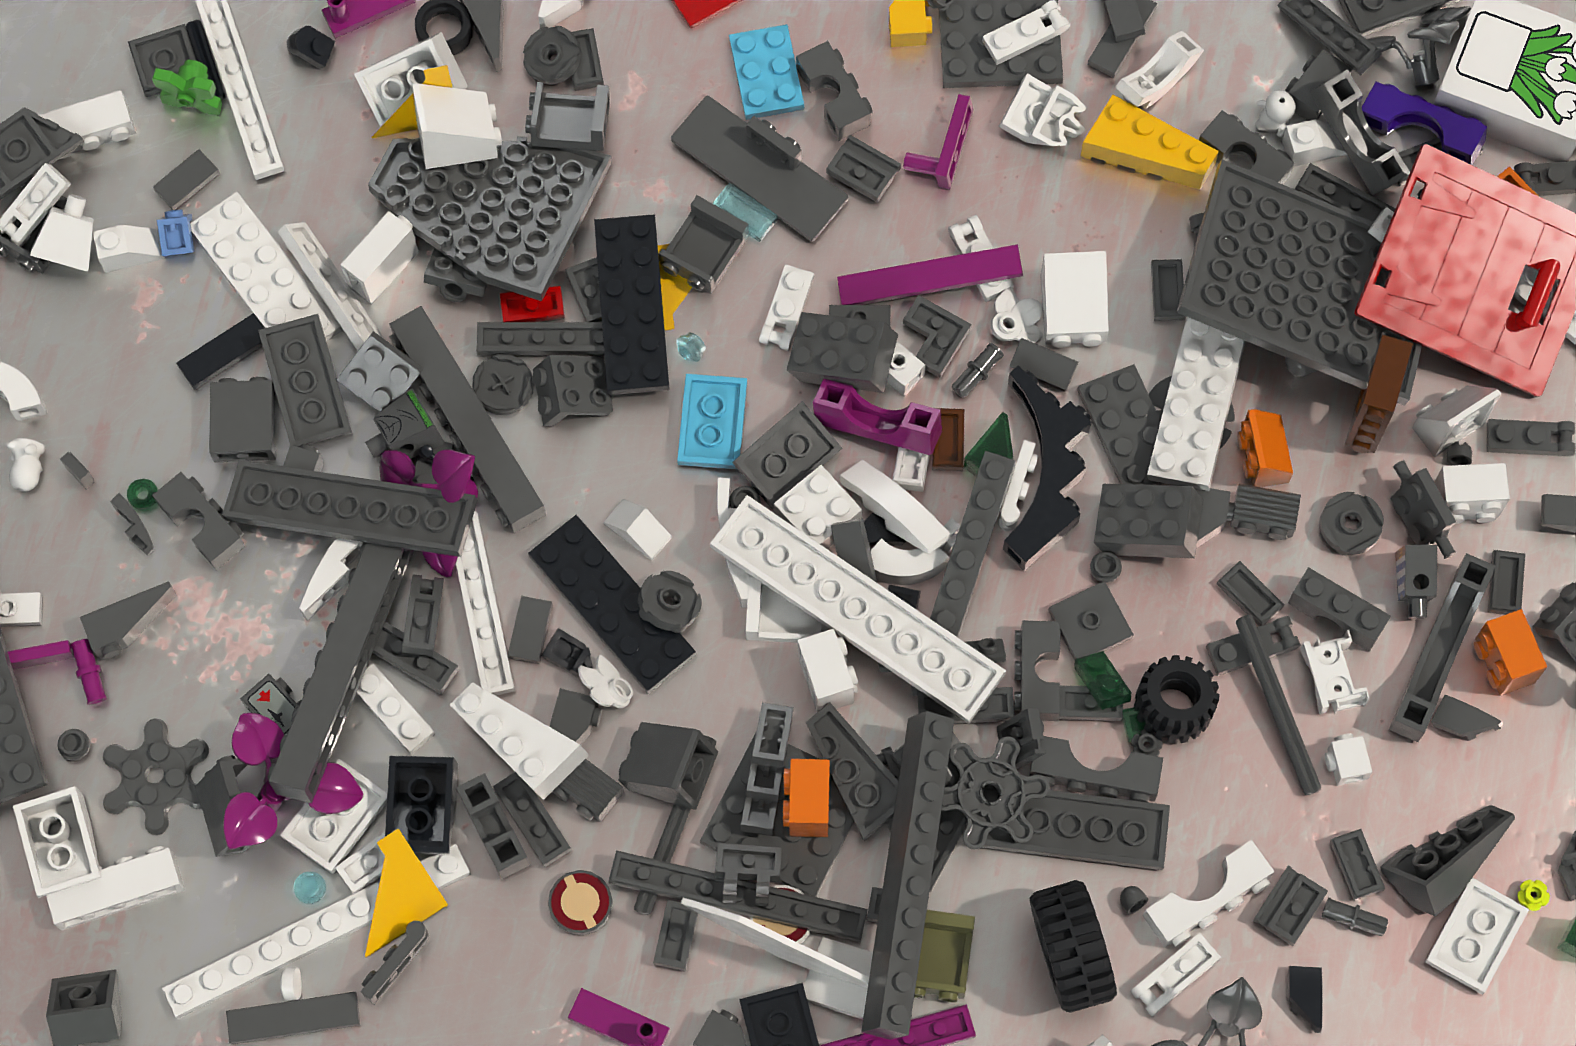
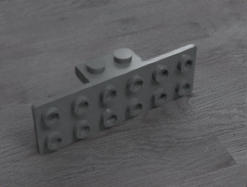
(761, 166)

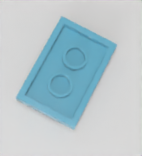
(766, 72)
(712, 421)

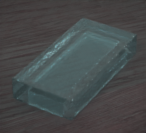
(747, 209)

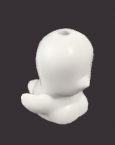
(1276, 112)
(26, 466)

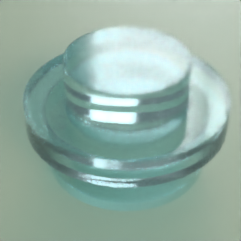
(691, 347)
(310, 887)

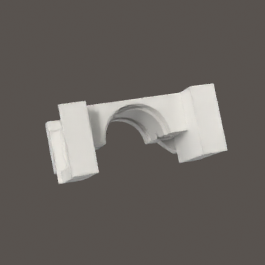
(1331, 674)

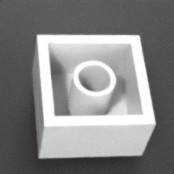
(1474, 491)
(817, 505)
(826, 670)

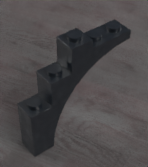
(1058, 431)

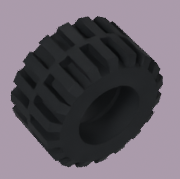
(1180, 676)

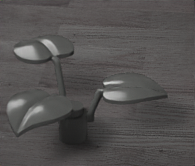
(1441, 29)
(1232, 1012)

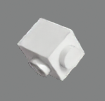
(905, 370)
(1348, 759)

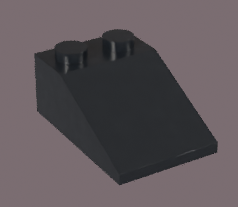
(422, 801)

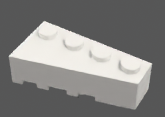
(524, 743)

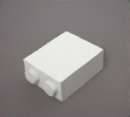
(380, 257)

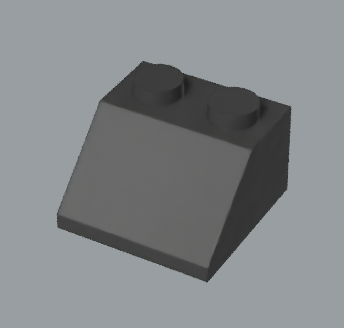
(84, 1009)

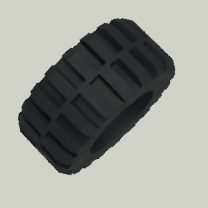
(1073, 946)

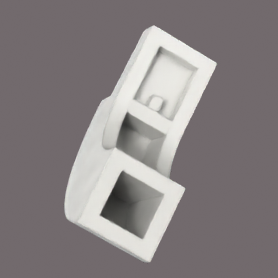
(1161, 72)
(20, 394)
(911, 566)

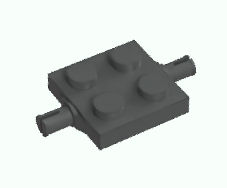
(1423, 509)

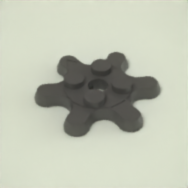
(1012, 788)
(154, 797)

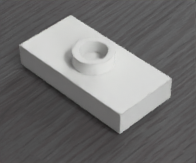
(910, 469)
(20, 609)

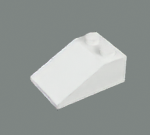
(391, 79)
(1455, 416)
(58, 841)

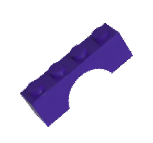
(1390, 109)

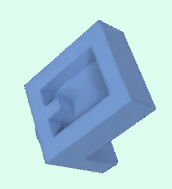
(175, 233)

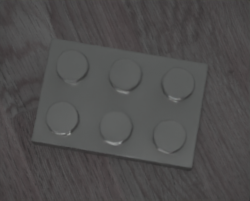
(786, 454)

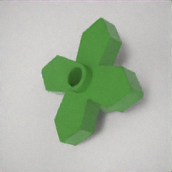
(188, 87)

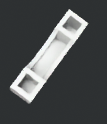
(1175, 917)

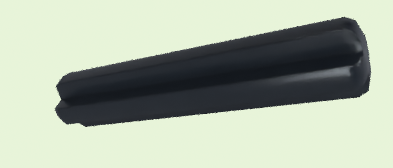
(203, 54)

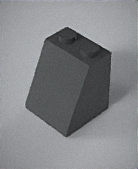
(668, 763)

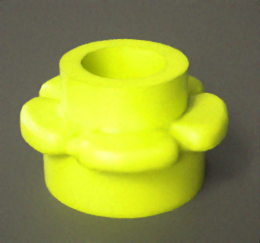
(1525, 898)

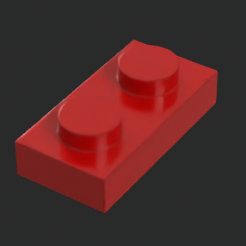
(526, 309)

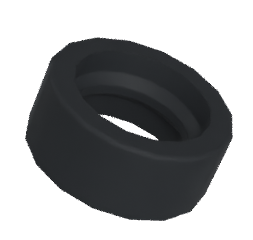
(454, 7)

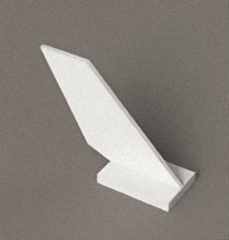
(837, 970)

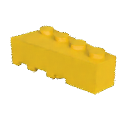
(1148, 145)

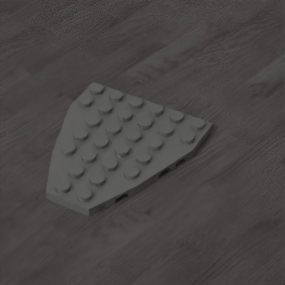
(498, 215)

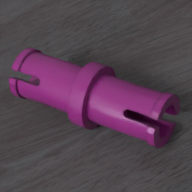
(88, 671)

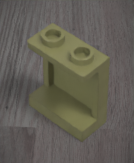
(945, 955)

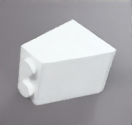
(455, 125)
(1075, 298)

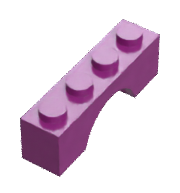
(845, 410)

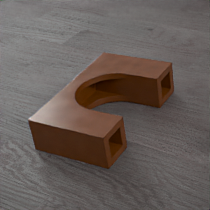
(1378, 400)

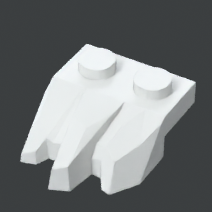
(1043, 114)

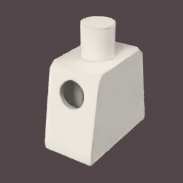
(66, 235)

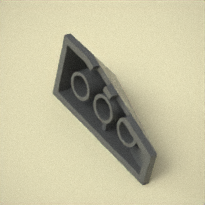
(1441, 868)

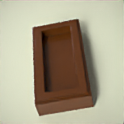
(950, 446)

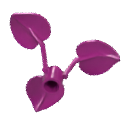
(451, 472)
(253, 819)

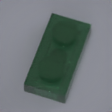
(1102, 680)

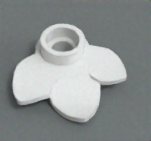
(1020, 316)
(606, 684)

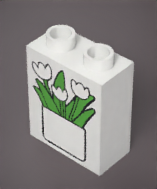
(1516, 77)

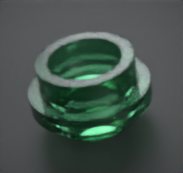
(137, 487)

